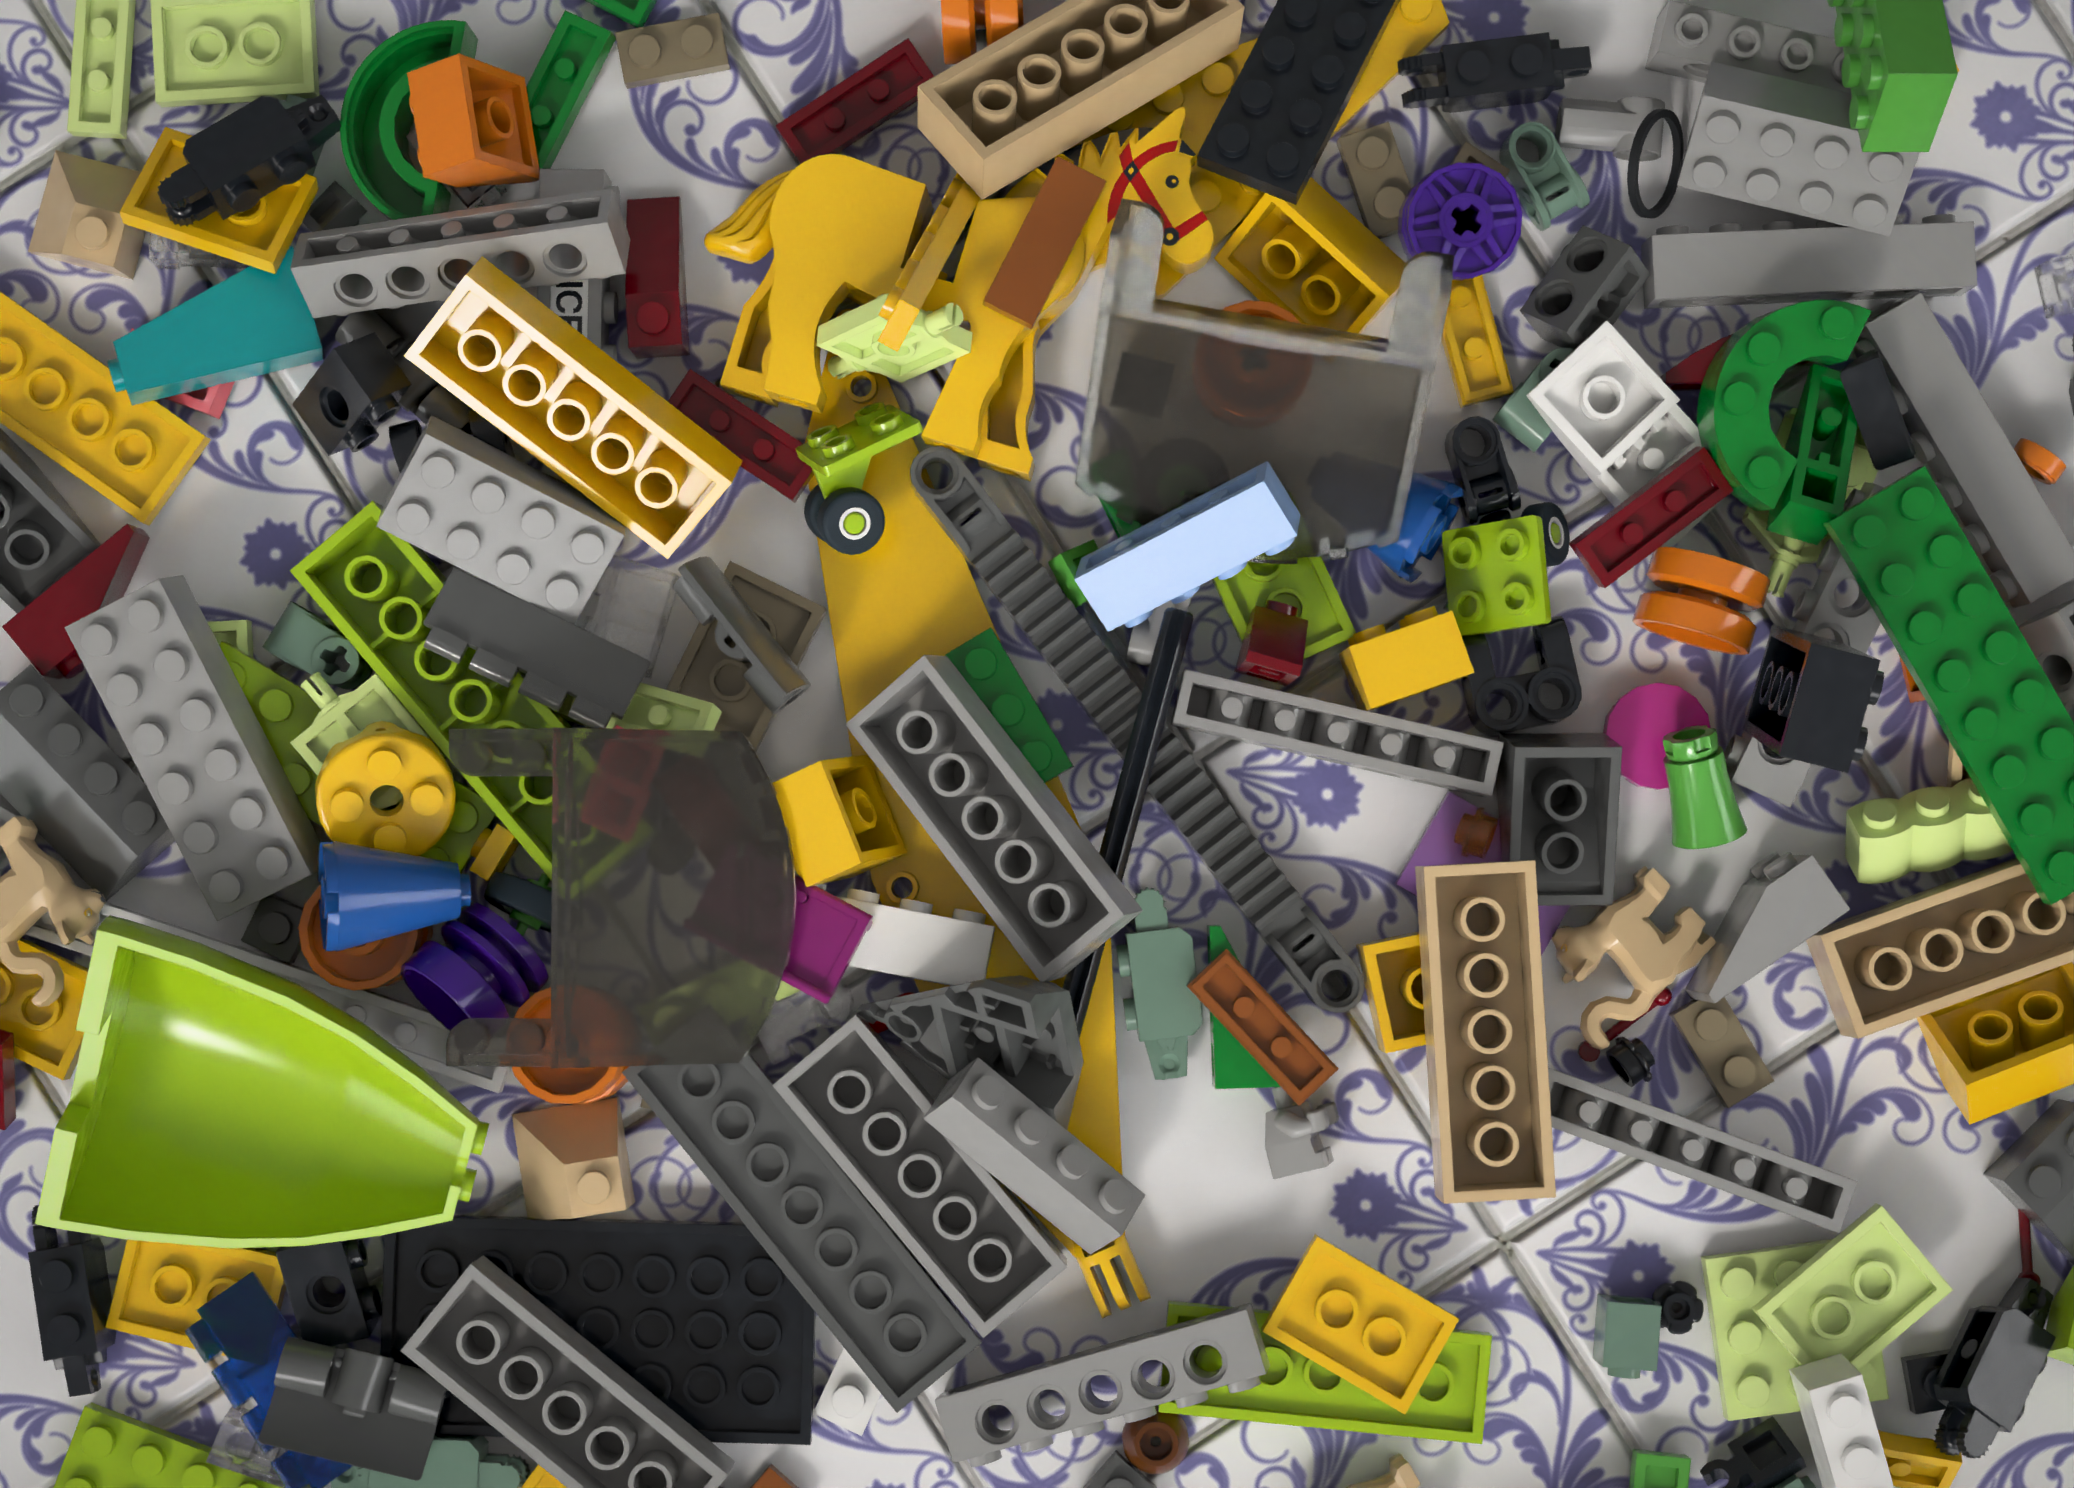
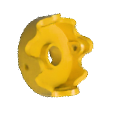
(378, 758)

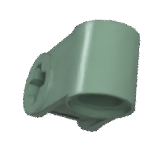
(1543, 178)
(1518, 413)
(313, 647)

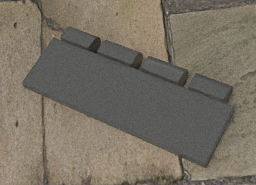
(527, 639)

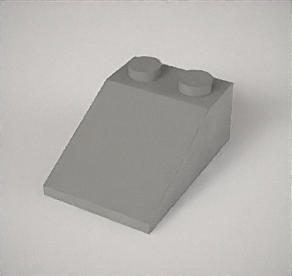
(1767, 919)

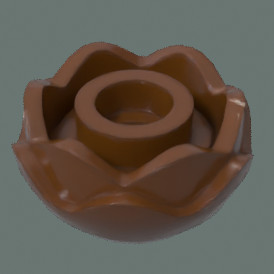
(1161, 1457)

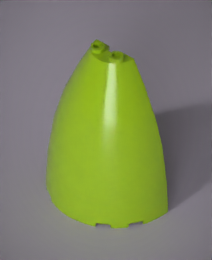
(242, 1110)

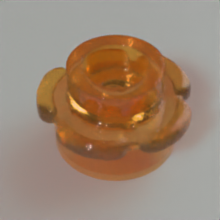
(1476, 833)

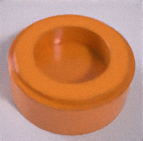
(2039, 462)

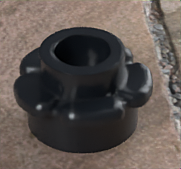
(1631, 1060)
(1691, 1309)

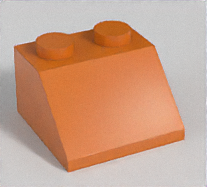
(472, 123)

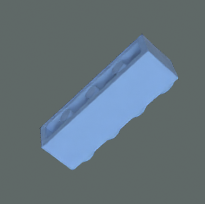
(1189, 547)

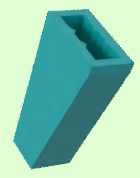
(220, 336)

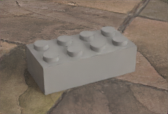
(1790, 151)
(501, 520)

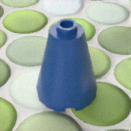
(1424, 520)
(383, 893)

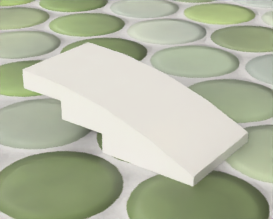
(1615, 417)

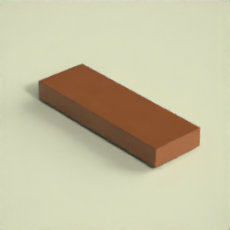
(1044, 242)
(1262, 1027)

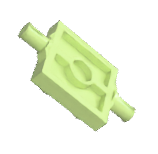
(929, 343)
(348, 716)

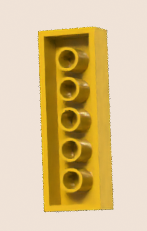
(574, 408)

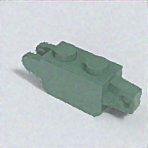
(1160, 967)
(450, 1464)

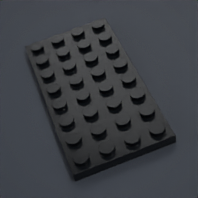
(670, 1302)

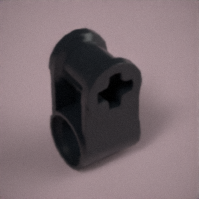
(1481, 473)

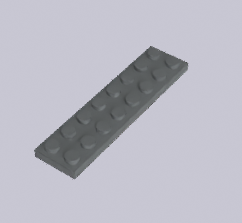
(811, 1222)

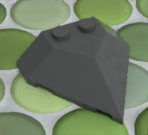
(1008, 1022)

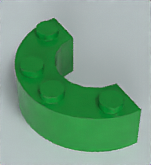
(379, 118)
(1740, 383)

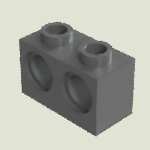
(1584, 288)

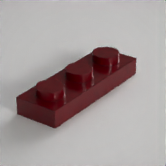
(856, 104)
(761, 445)
(1651, 516)

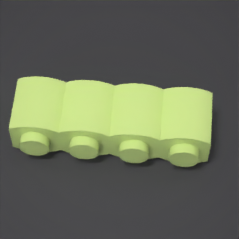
(1920, 833)

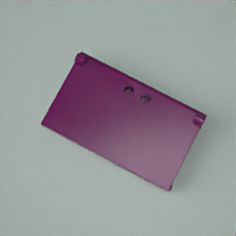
(822, 941)

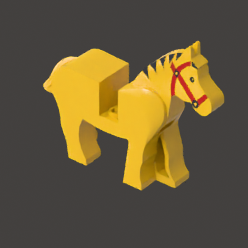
(852, 228)

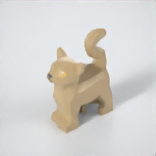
(27, 892)
(1638, 948)

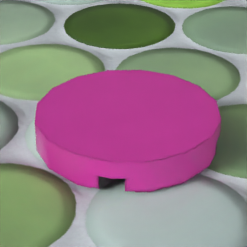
(1641, 722)

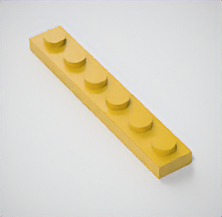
(926, 262)

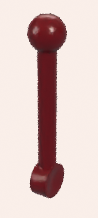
(1591, 1054)
(2026, 1248)

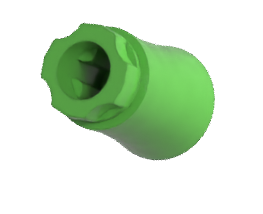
(1700, 790)

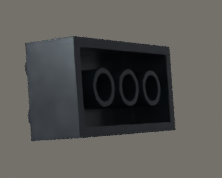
(1813, 699)

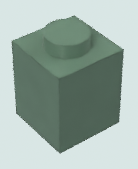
(1626, 1334)

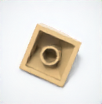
(82, 216)
(574, 1160)

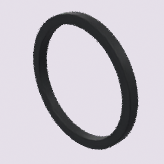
(1634, 159)

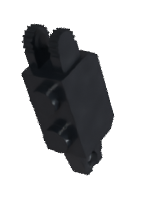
(1494, 72)
(246, 158)
(72, 1304)
(1992, 1369)

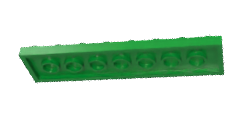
(1969, 667)

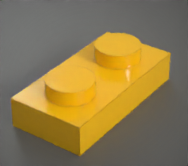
(1918, 1462)

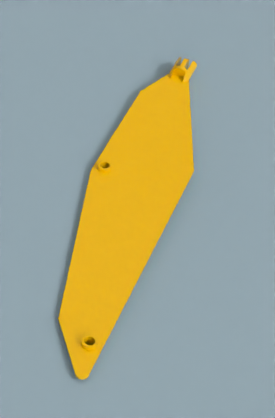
(885, 613)

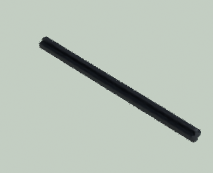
(1135, 779)

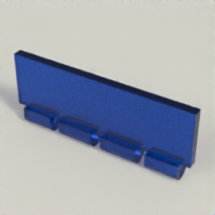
(252, 1336)

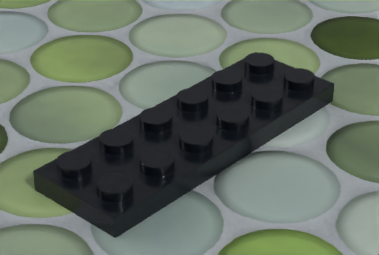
(1293, 92)

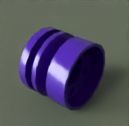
(1496, 216)
(477, 971)

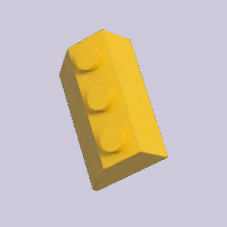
(1313, 261)
(2005, 1043)

